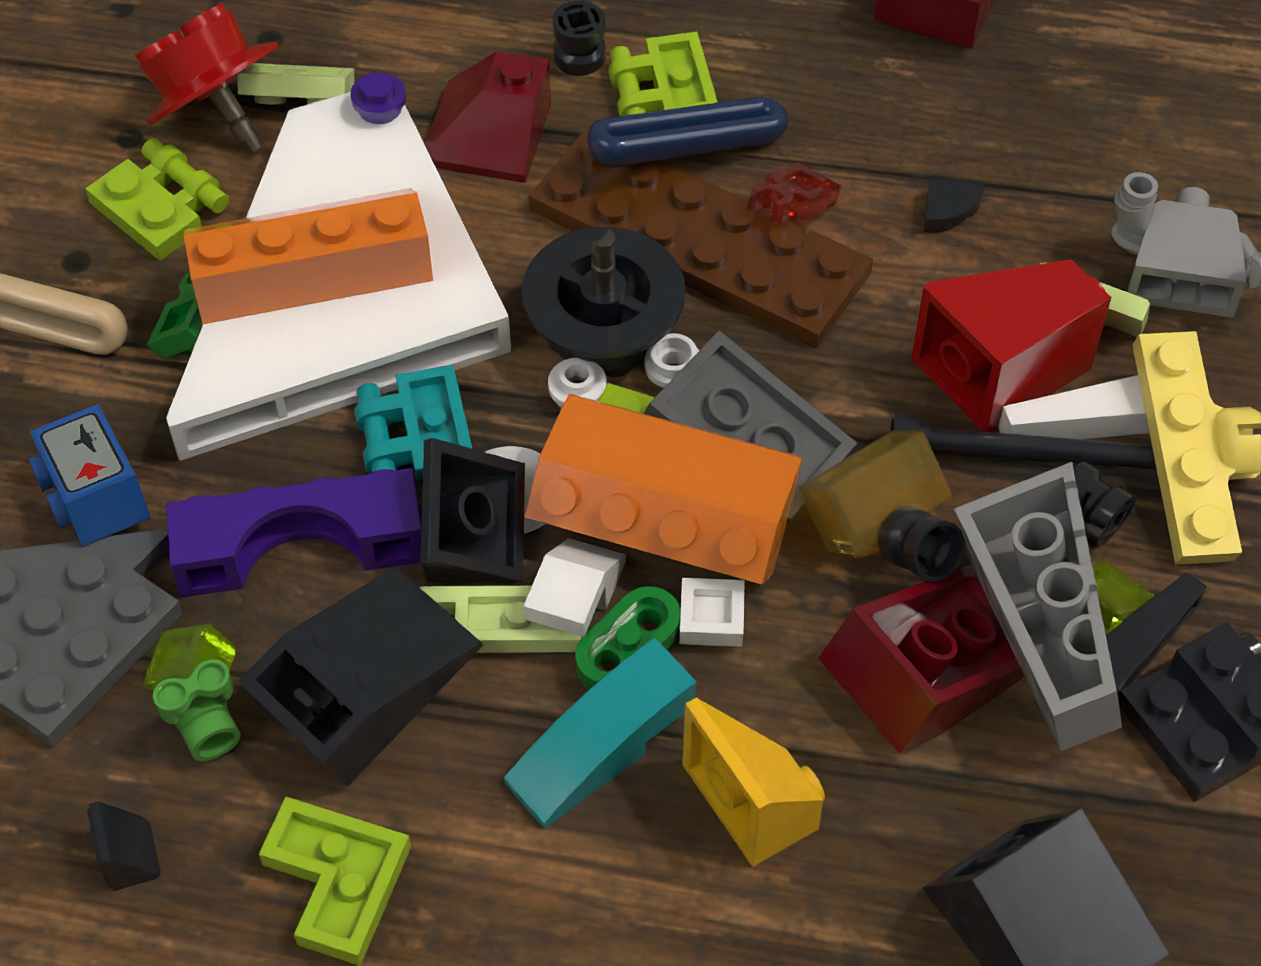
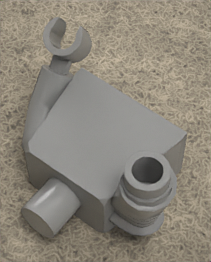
(1184, 249)

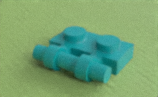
(428, 406)

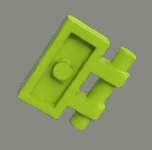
(677, 72)
(147, 210)

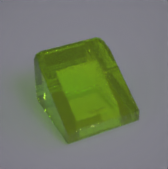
(1117, 595)
(184, 649)

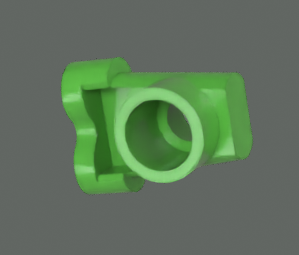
(200, 709)

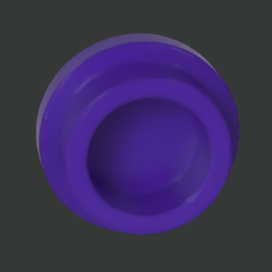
(378, 97)

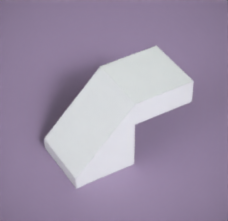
(572, 585)

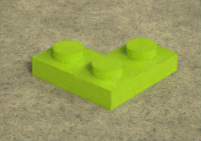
(353, 873)

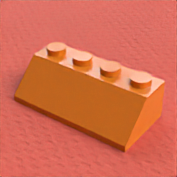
(308, 255)
(665, 488)

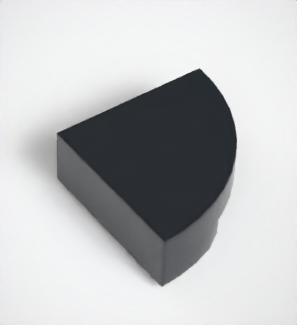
(950, 202)

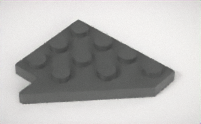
(76, 625)

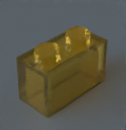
(864, 488)

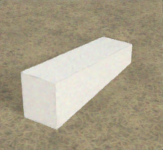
(1082, 413)

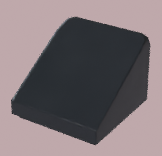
(123, 846)

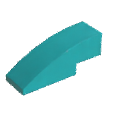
(601, 733)

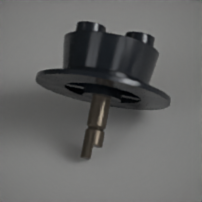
(603, 296)

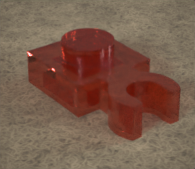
(794, 192)

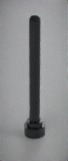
(1027, 445)

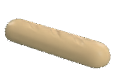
(60, 316)

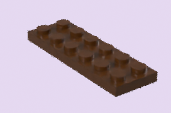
(723, 249)

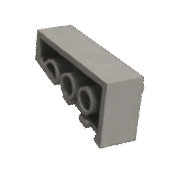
(1043, 589)

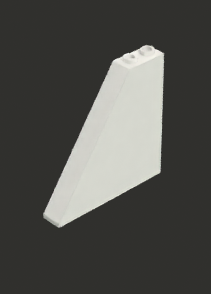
(313, 357)

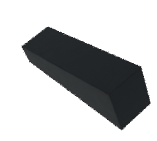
(1150, 628)

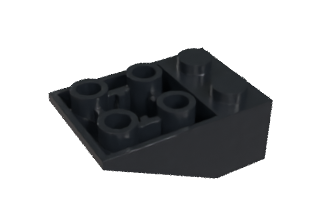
(361, 670)

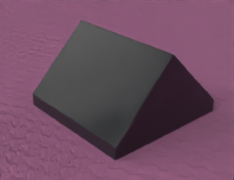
(471, 515)

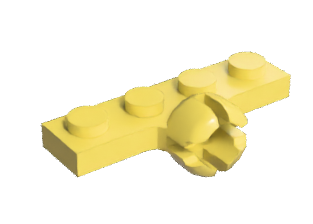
(1194, 447)

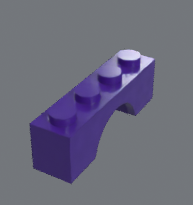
(224, 535)

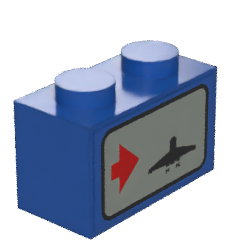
(89, 475)

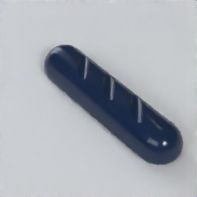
(686, 131)

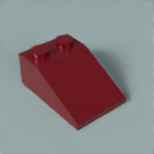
(923, 658)

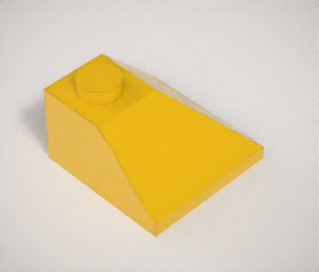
(750, 782)

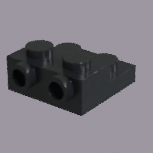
(1203, 710)

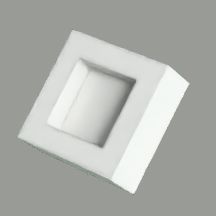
(712, 612)

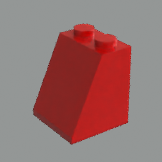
(1009, 335)

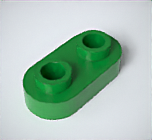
(619, 631)

